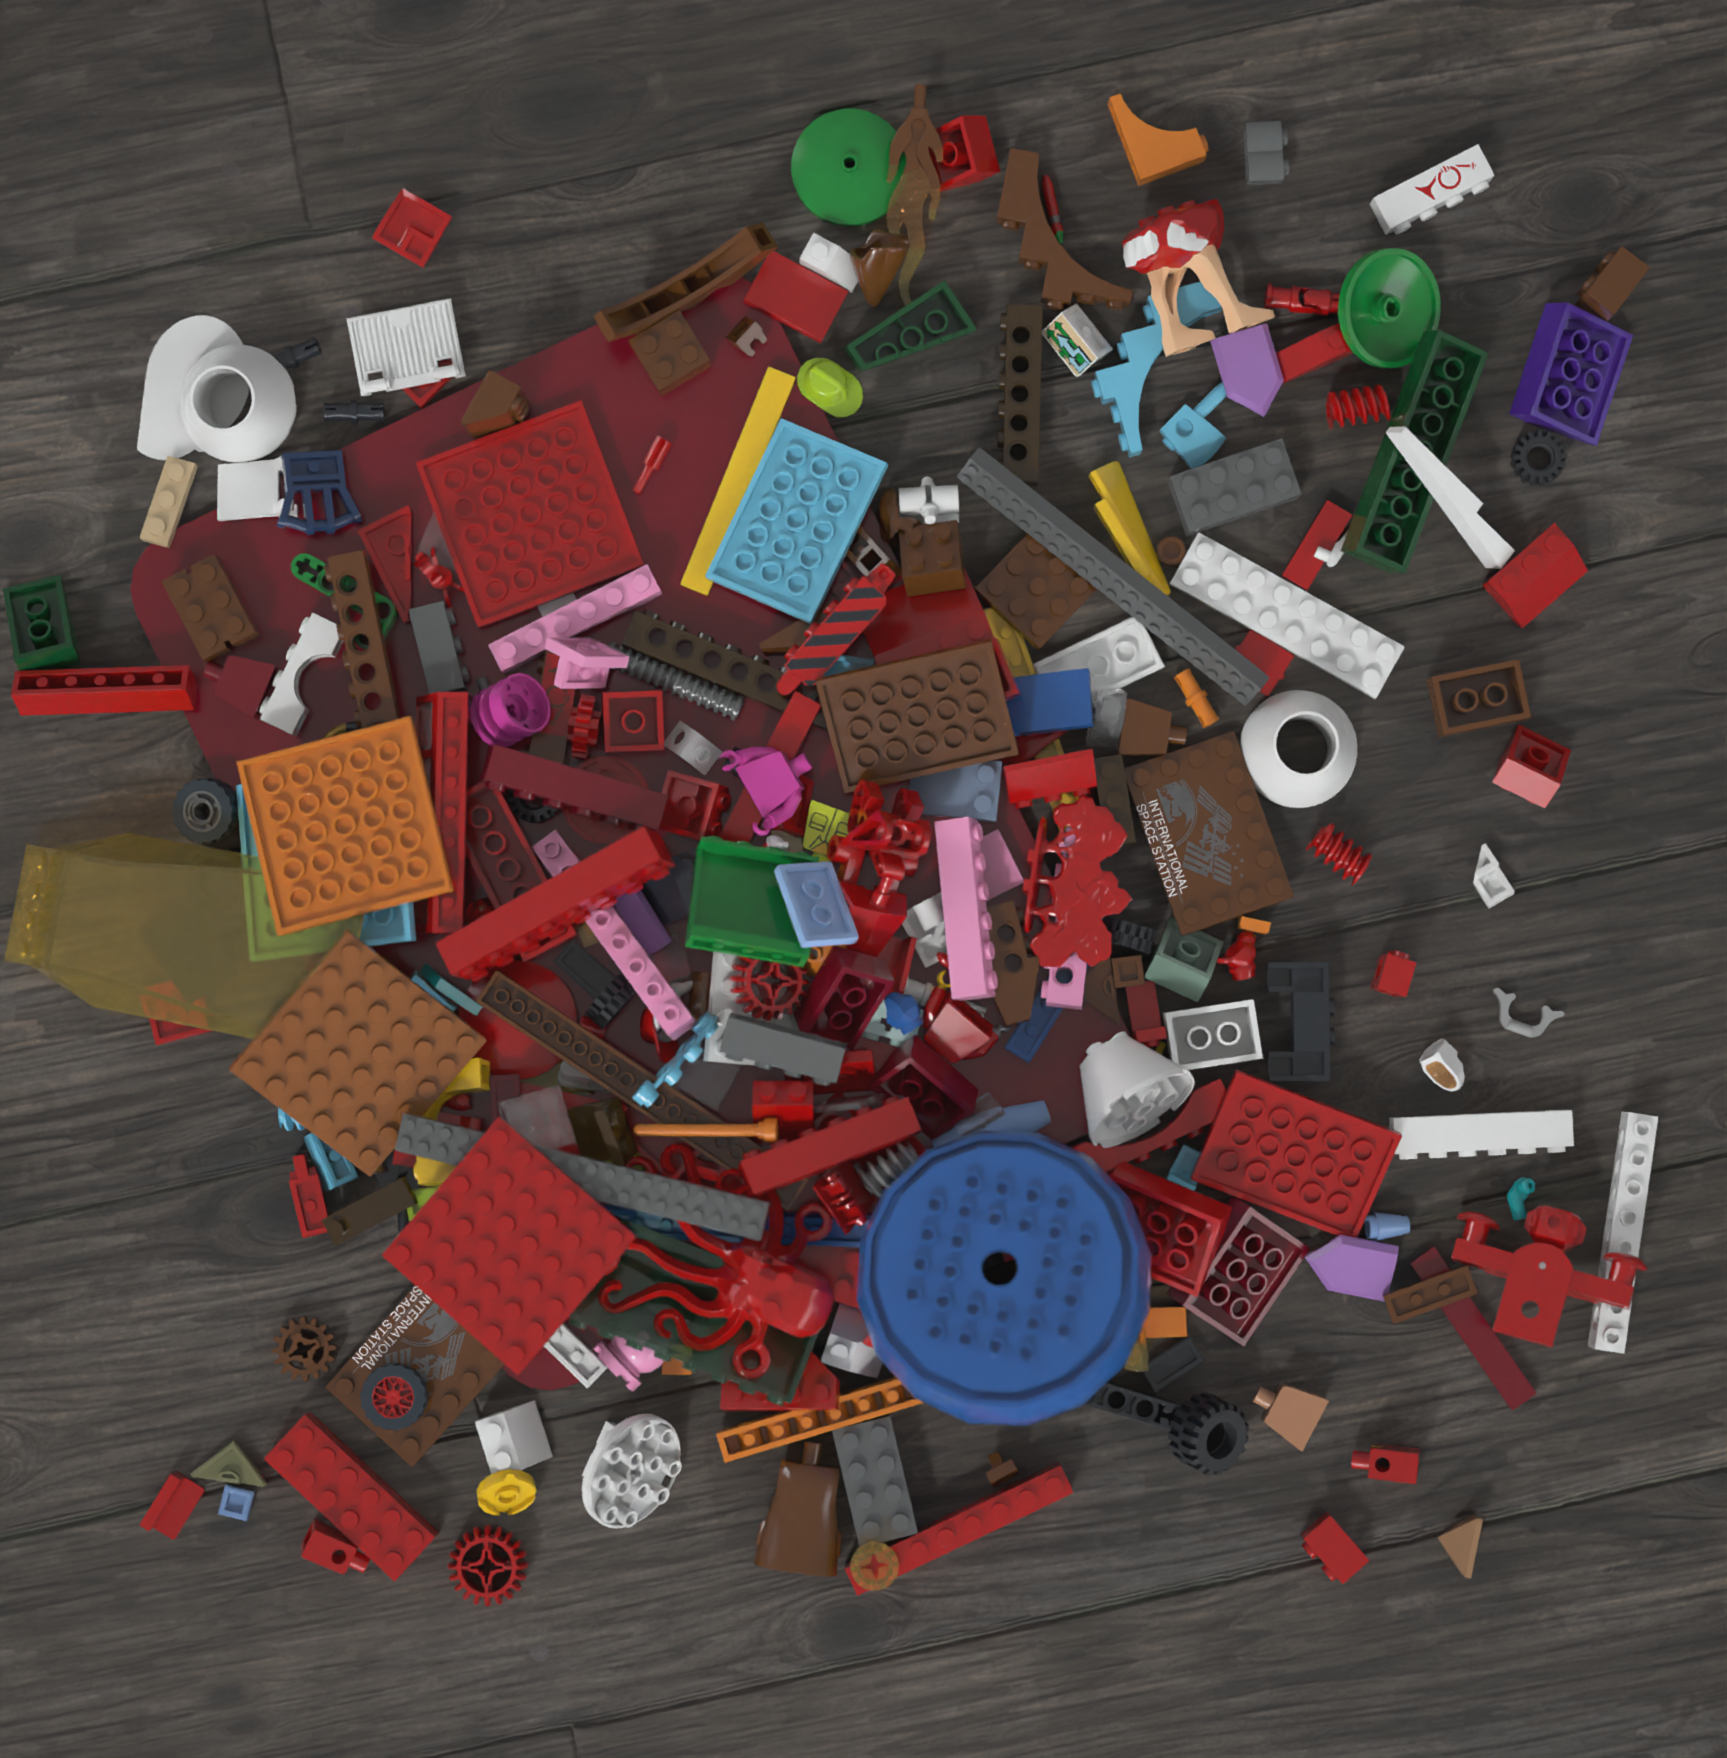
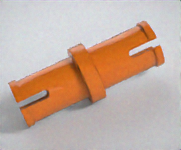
(1196, 698)

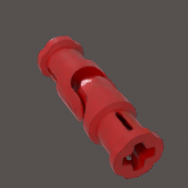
(1314, 301)

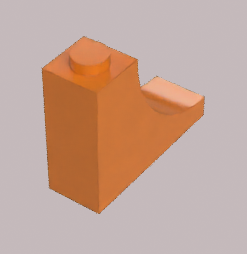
(1155, 151)

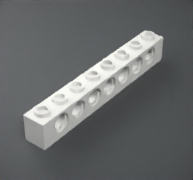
(1624, 1220)

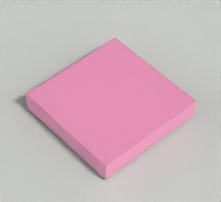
(1000, 871)

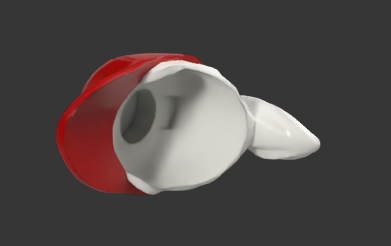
(654, 1034)

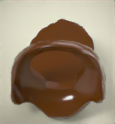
(890, 521)

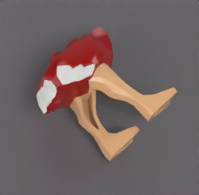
(1164, 251)

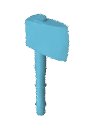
(1191, 434)

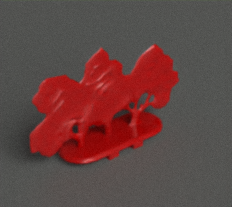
(1081, 890)

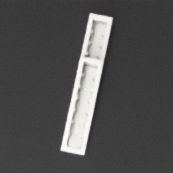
(1453, 498)

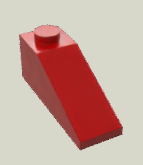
(1313, 353)

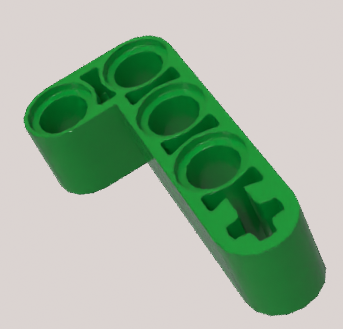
(348, 584)

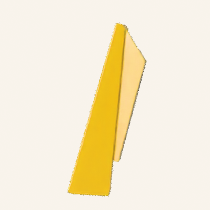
(1125, 525)

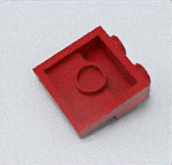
(693, 806)

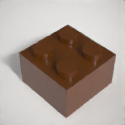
(1613, 284)
(670, 353)
(932, 558)

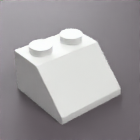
(514, 1438)

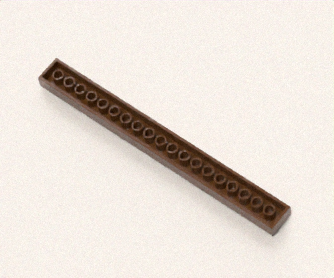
(615, 1071)

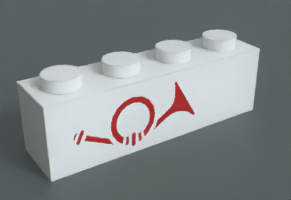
(1431, 190)

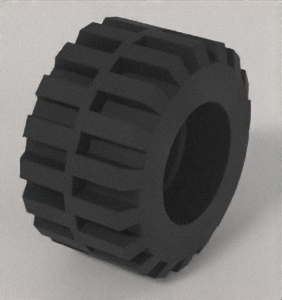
(1208, 1434)

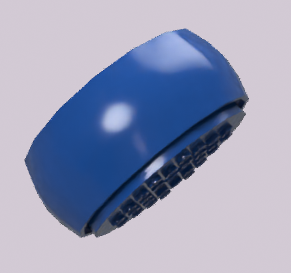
(1018, 1346)

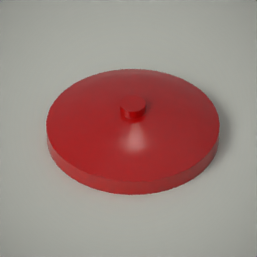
(506, 1046)

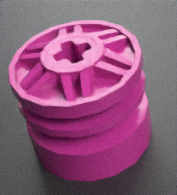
(510, 710)

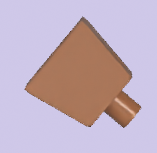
(1291, 1412)

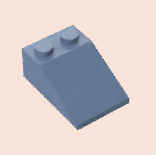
(961, 791)

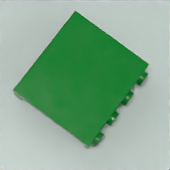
(740, 904)

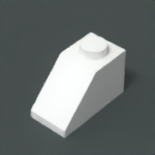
(829, 262)

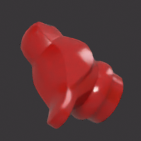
(1241, 956)

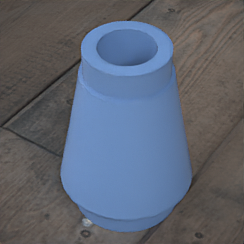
(1384, 1226)

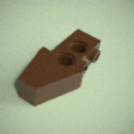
(1015, 988)

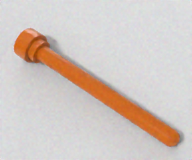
(764, 1130)

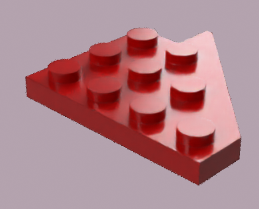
(815, 1391)

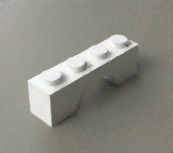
(285, 706)

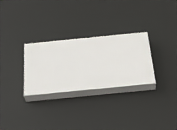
(1113, 656)

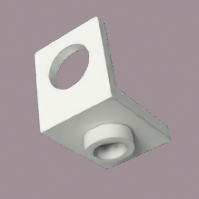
(693, 748)

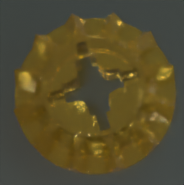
(885, 1575)

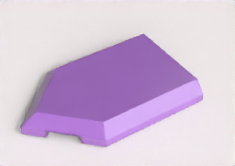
(1249, 367)
(1355, 1266)

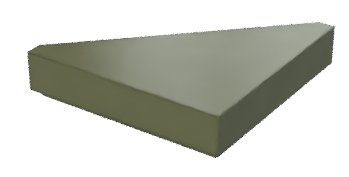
(231, 1466)

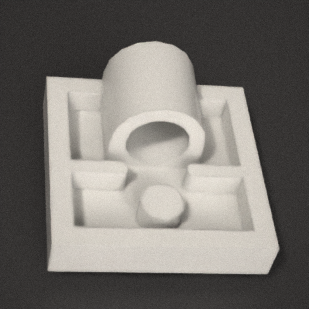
(927, 925)

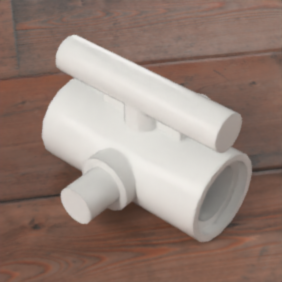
(930, 502)

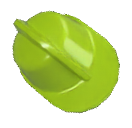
(830, 387)

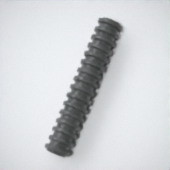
(680, 683)

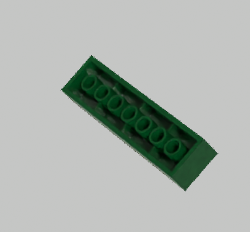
(1433, 410)

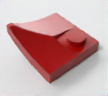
(412, 227)

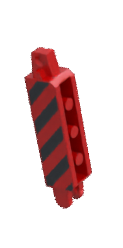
(837, 630)

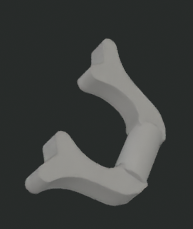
(1519, 1027)

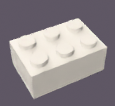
(1213, 1035)

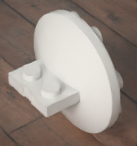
(628, 1469)

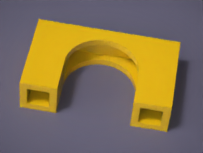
(471, 1079)

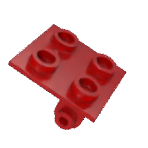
(844, 1196)

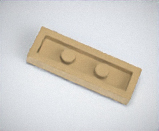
(168, 501)

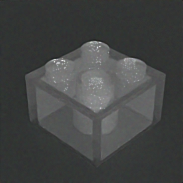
(540, 1117)

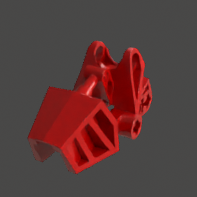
(895, 848)

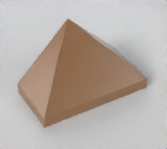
(1462, 1543)

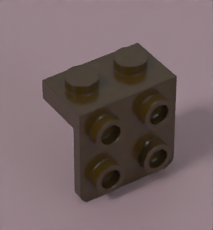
(603, 1131)

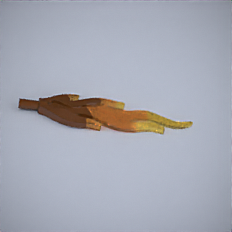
(917, 180)

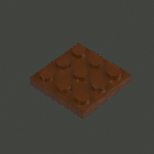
(1034, 591)

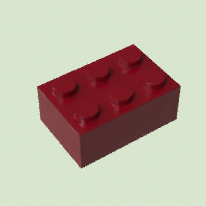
(844, 996)

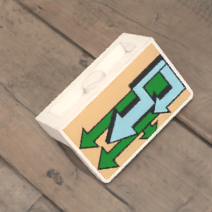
(1076, 340)

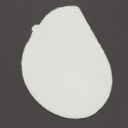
(170, 361)

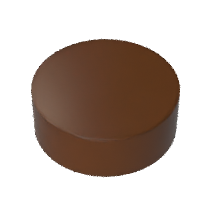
(1171, 551)

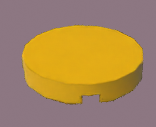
(506, 1492)

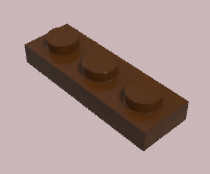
(1430, 1294)

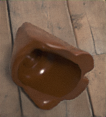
(878, 263)

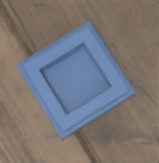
(236, 1502)

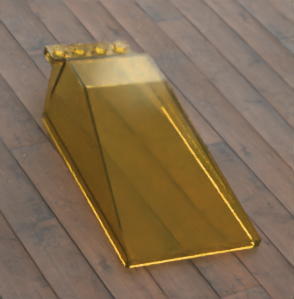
(162, 931)

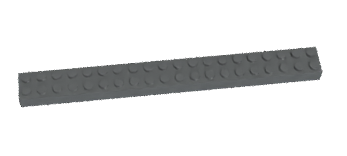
(1112, 576)
(604, 1180)

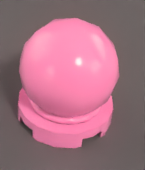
(627, 1361)

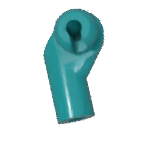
(1517, 1196)

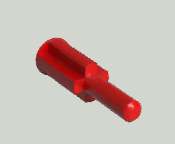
(652, 461)

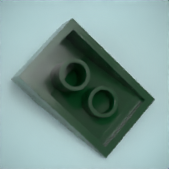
(41, 625)

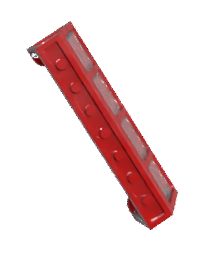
(443, 744)

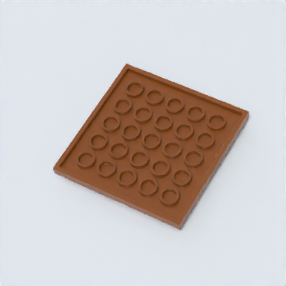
(357, 1052)

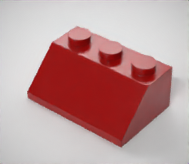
(1536, 576)
(1049, 778)

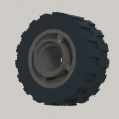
(190, 816)

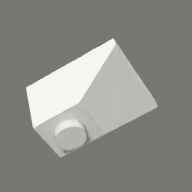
(845, 1345)

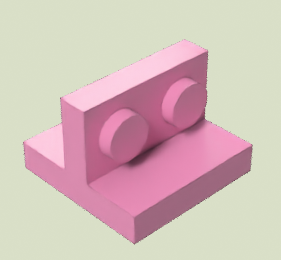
(584, 661)

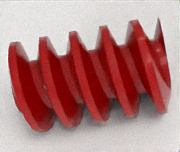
(1357, 405)
(1340, 853)

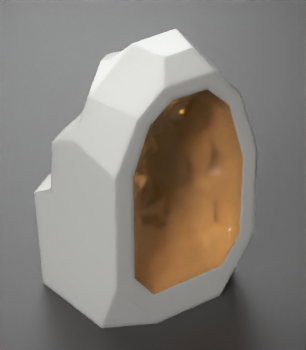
(1443, 1065)

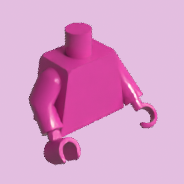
(770, 781)

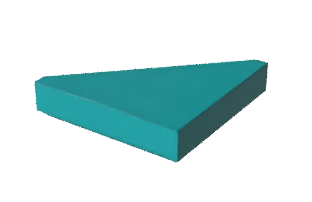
(449, 989)

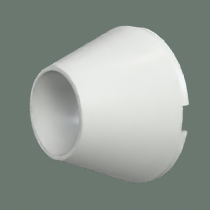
(271, 408)
(1267, 770)

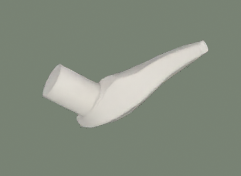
(1331, 557)

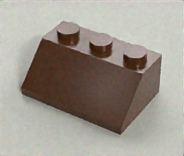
(495, 407)

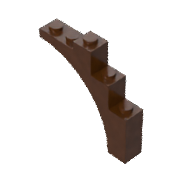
(1064, 277)
(690, 286)

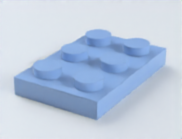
(816, 904)

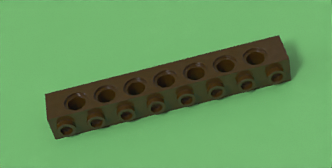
(645, 623)

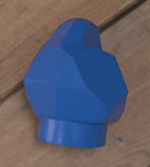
(902, 1012)

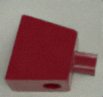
(242, 682)

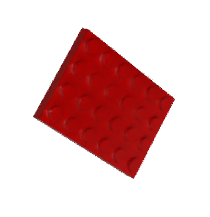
(1295, 1155)

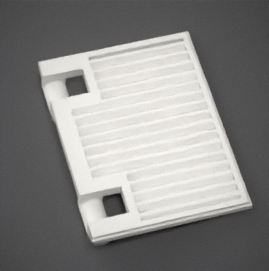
(405, 346)

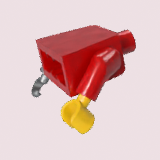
(955, 1027)

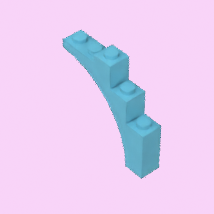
(1140, 349)

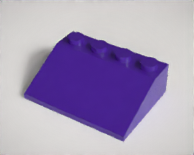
(1571, 373)

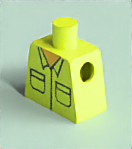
(821, 826)

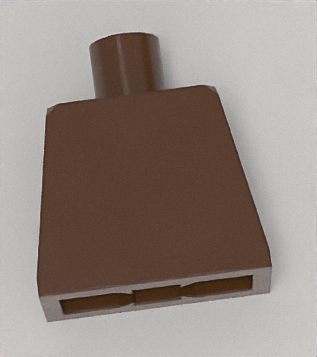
(1148, 731)

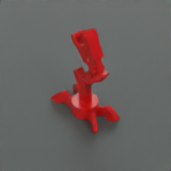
(439, 576)

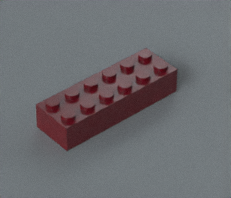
(572, 787)

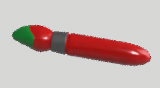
(1052, 208)

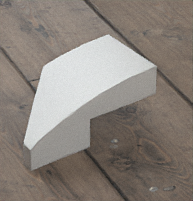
(1490, 880)

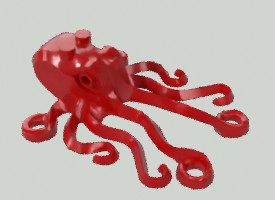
(754, 1285)

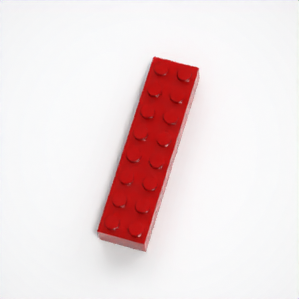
(556, 904)

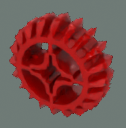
(768, 992)
(475, 1565)

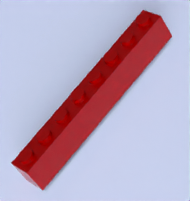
(974, 1521)

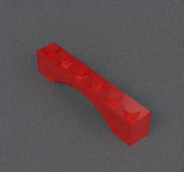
(1196, 1112)

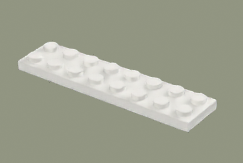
(1287, 615)

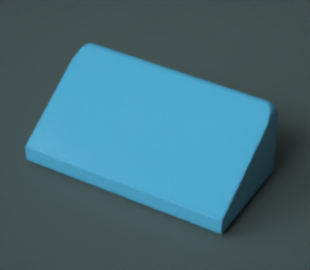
(331, 1166)

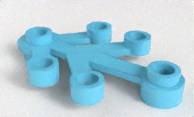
(670, 1072)

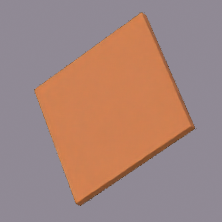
(345, 826)

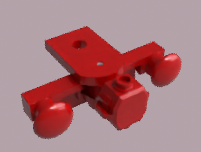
(1543, 1271)

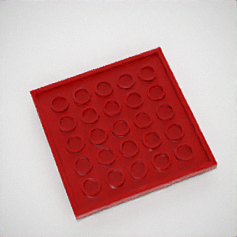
(529, 514)
(509, 1245)

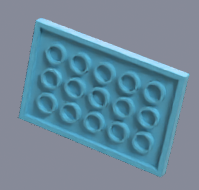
(796, 521)

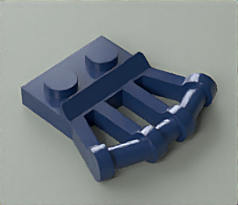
(316, 473)

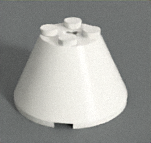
(1129, 1089)

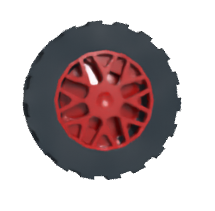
(394, 1396)

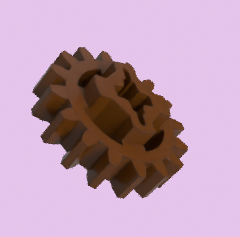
(309, 1361)

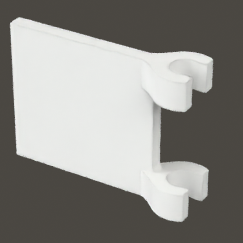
(250, 490)

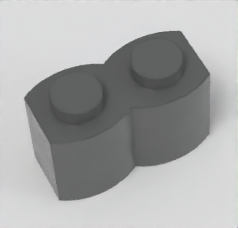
(1264, 153)

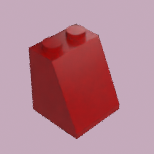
(788, 1102)

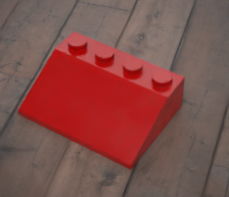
(926, 623)
(1178, 1226)

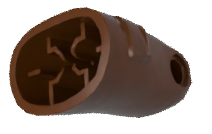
(802, 1518)

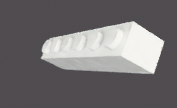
(1484, 1132)

